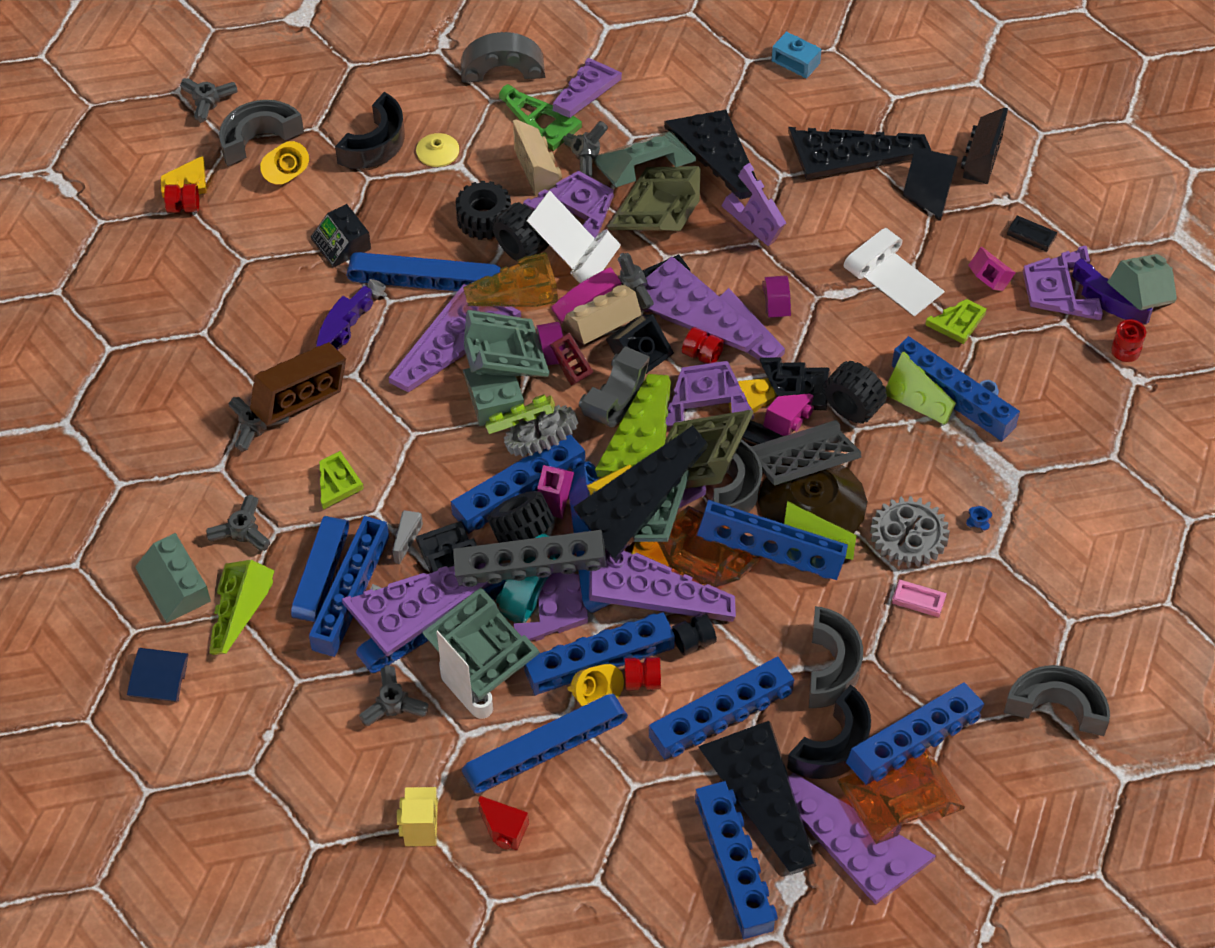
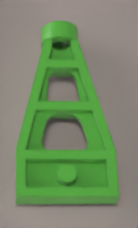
(555, 131)

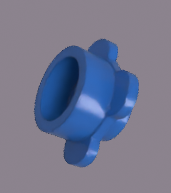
(979, 512)

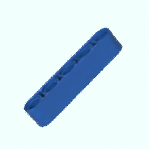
(320, 568)

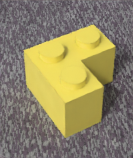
(418, 816)

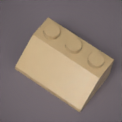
(535, 157)
(602, 314)

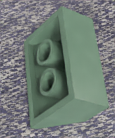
(1145, 281)
(172, 578)

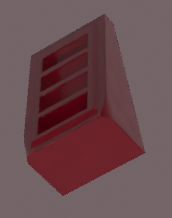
(564, 363)

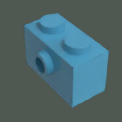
(796, 55)

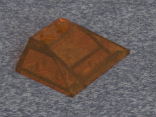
(702, 559)
(901, 796)

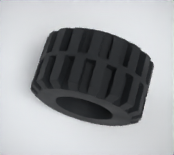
(476, 198)
(516, 234)
(854, 392)
(521, 517)

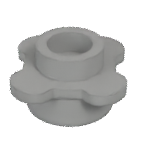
(377, 288)

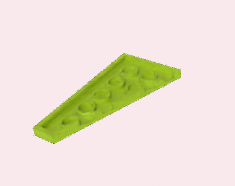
(641, 429)

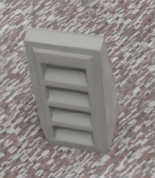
(408, 529)

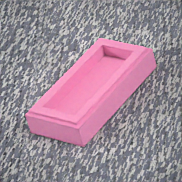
(919, 598)

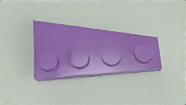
(588, 85)
(768, 345)

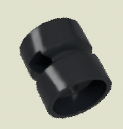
(691, 635)

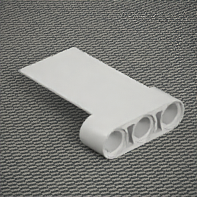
(571, 240)
(891, 274)
(456, 676)

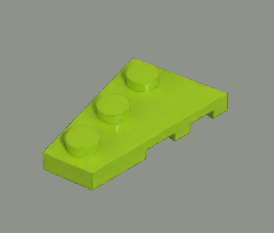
(916, 390)
(529, 412)
(811, 523)

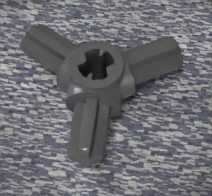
(206, 95)
(586, 146)
(634, 278)
(251, 424)
(241, 526)
(384, 703)

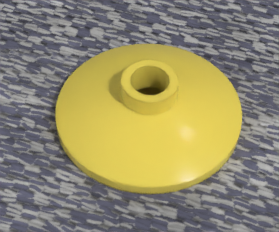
(437, 150)

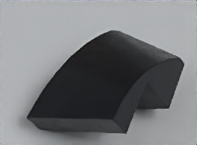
(930, 180)
(796, 379)
(439, 544)

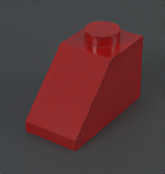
(503, 822)

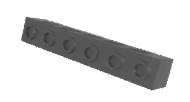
(518, 551)

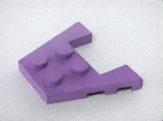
(581, 197)
(759, 214)
(1051, 287)
(704, 387)
(559, 607)

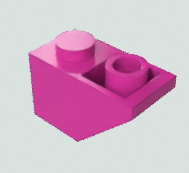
(991, 270)
(788, 413)
(555, 487)

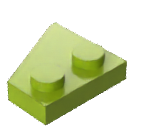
(958, 321)
(337, 479)

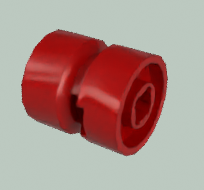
(181, 198)
(1128, 340)
(702, 346)
(642, 673)

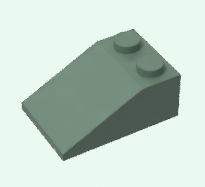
(492, 394)

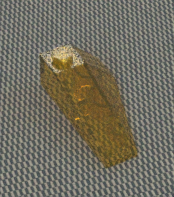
(522, 285)

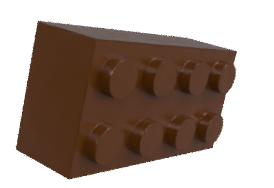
(297, 383)

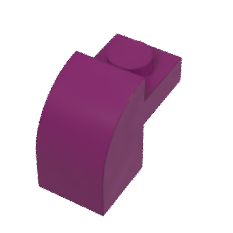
(777, 296)
(548, 334)

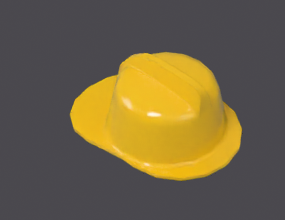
(284, 162)
(596, 682)

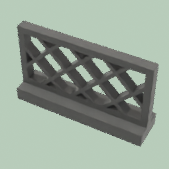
(805, 443)

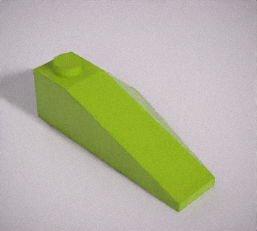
(241, 591)

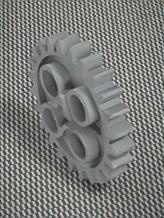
(541, 432)
(891, 521)

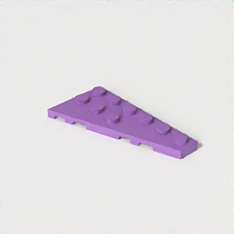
(690, 303)
(440, 343)
(653, 586)
(408, 606)
(837, 827)

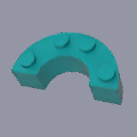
(519, 598)

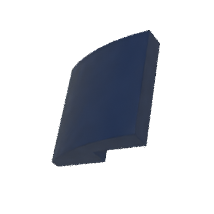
(157, 674)

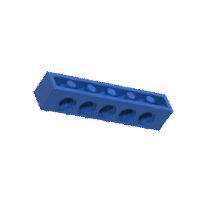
(970, 397)
(507, 482)
(785, 536)
(350, 581)
(655, 625)
(727, 696)
(915, 734)
(750, 920)

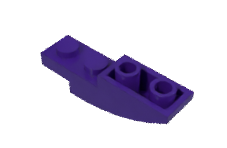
(1110, 299)
(342, 316)

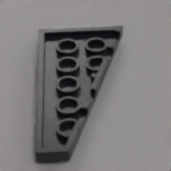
(715, 145)
(850, 150)
(639, 492)
(758, 776)

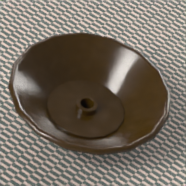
(838, 497)

